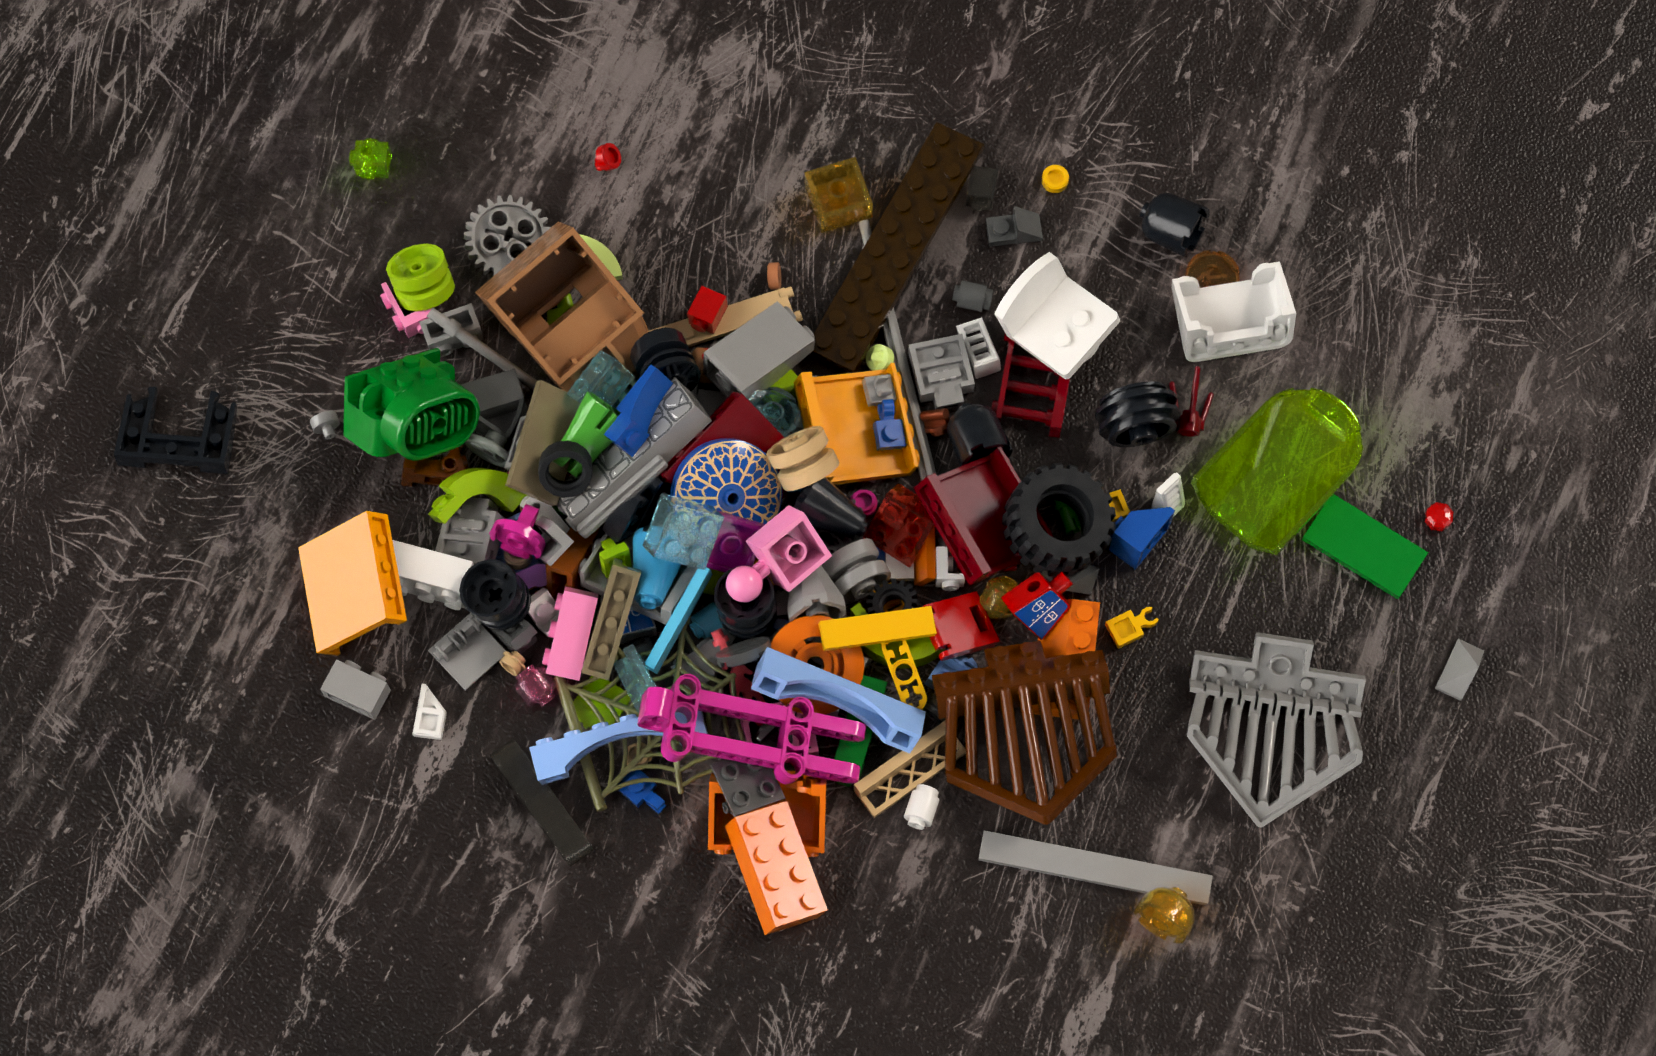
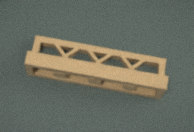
(897, 765)

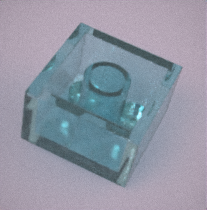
(683, 531)

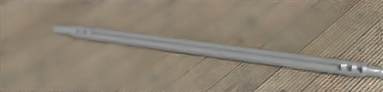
(895, 343)

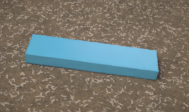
(678, 619)

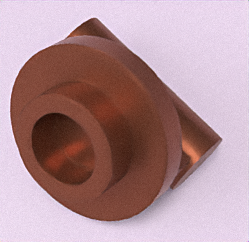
(935, 421)

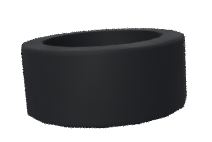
(559, 487)

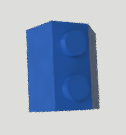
(1139, 534)

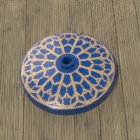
(726, 468)

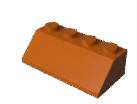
(1072, 635)

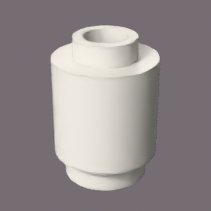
(922, 806)

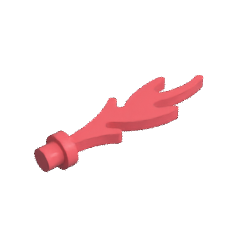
(742, 683)

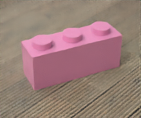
(570, 633)

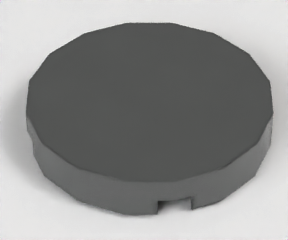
(742, 652)

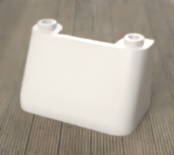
(1234, 315)

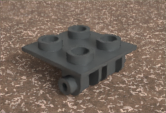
(746, 786)

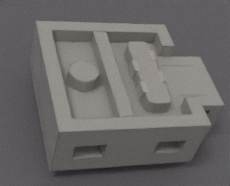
(942, 371)
(468, 531)

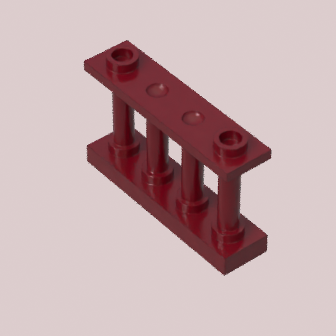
(1056, 393)

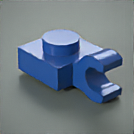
(888, 431)
(642, 792)

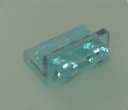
(602, 377)
(634, 675)

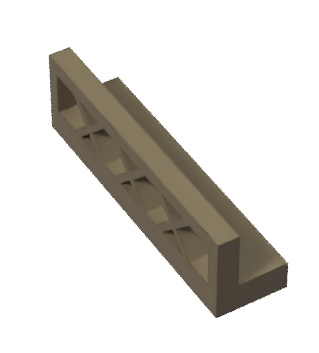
(611, 620)

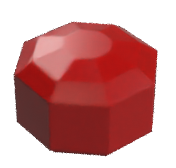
(1439, 516)

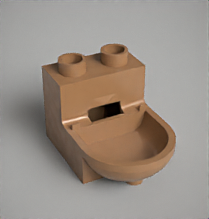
(540, 280)

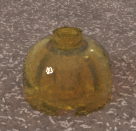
(1166, 913)

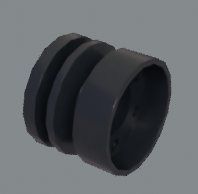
(667, 352)
(485, 584)
(741, 622)

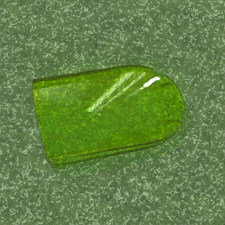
(1281, 467)

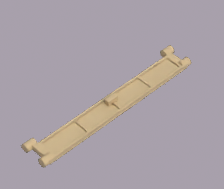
(736, 316)

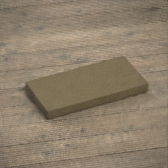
(545, 423)

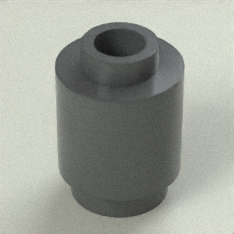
(973, 296)

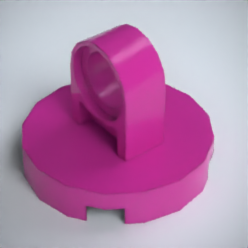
(519, 536)

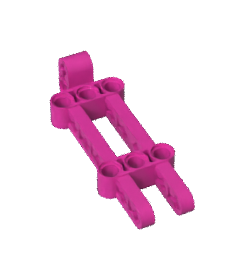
(661, 704)

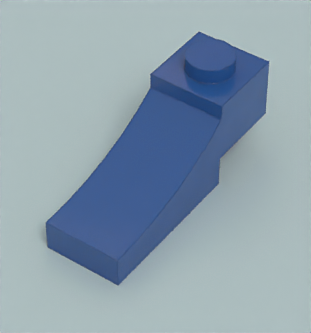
(636, 411)

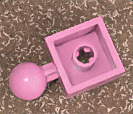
(786, 552)

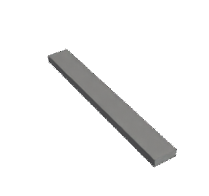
(1091, 866)

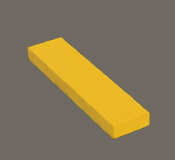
(877, 628)

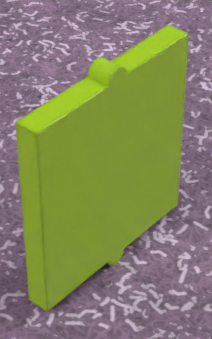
(586, 714)

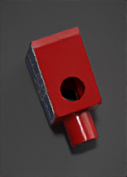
(1039, 602)

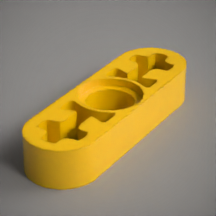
(918, 690)

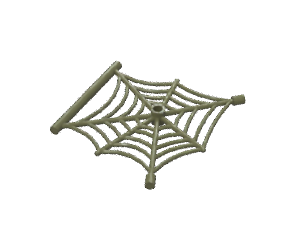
(586, 762)

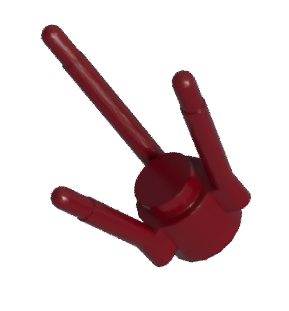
(1190, 422)

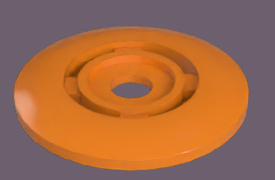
(842, 662)

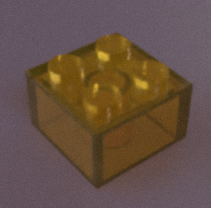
(838, 194)

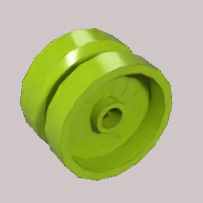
(420, 277)

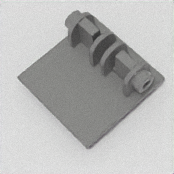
(467, 651)

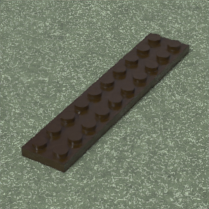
(895, 247)

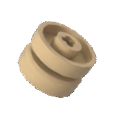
(802, 458)

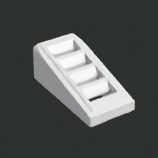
(984, 363)
(1170, 494)

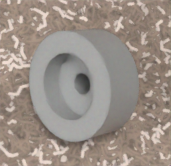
(325, 423)

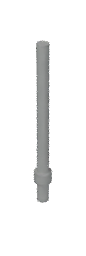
(453, 328)

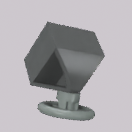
(500, 410)

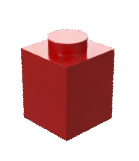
(707, 310)

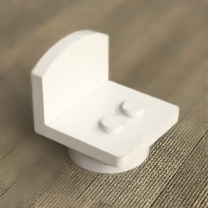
(1055, 317)

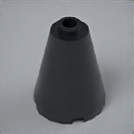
(830, 509)

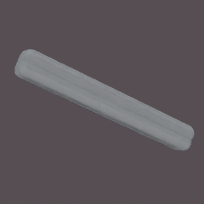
(626, 491)

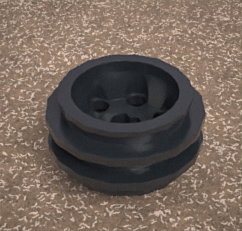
(1137, 414)

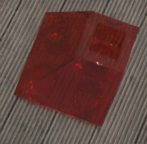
(900, 525)

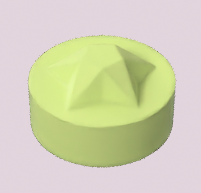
(879, 357)

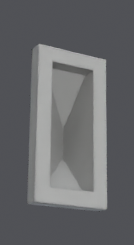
(1460, 669)

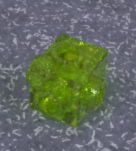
(371, 159)

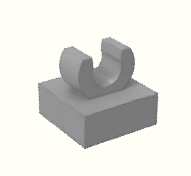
(878, 389)

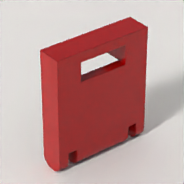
(958, 628)

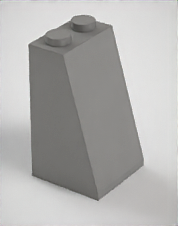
(758, 352)

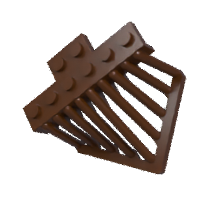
(1023, 678)

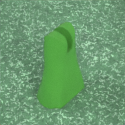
(588, 430)

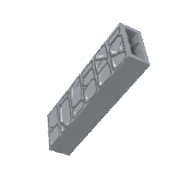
(671, 429)

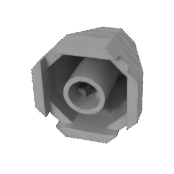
(816, 597)

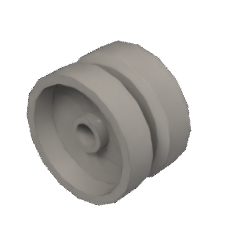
(856, 569)

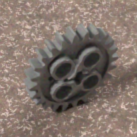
(515, 216)

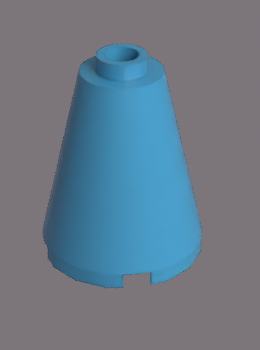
(655, 575)

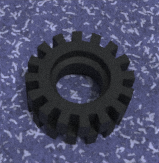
(890, 592)

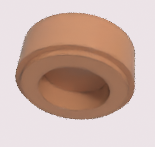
(774, 276)

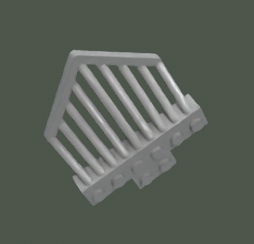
(1279, 677)

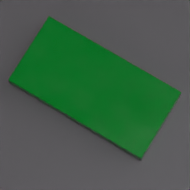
(1365, 546)

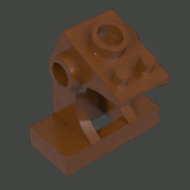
(433, 471)

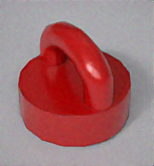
(607, 157)

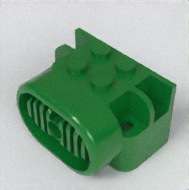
(409, 408)

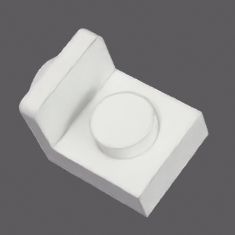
(944, 567)
(543, 610)

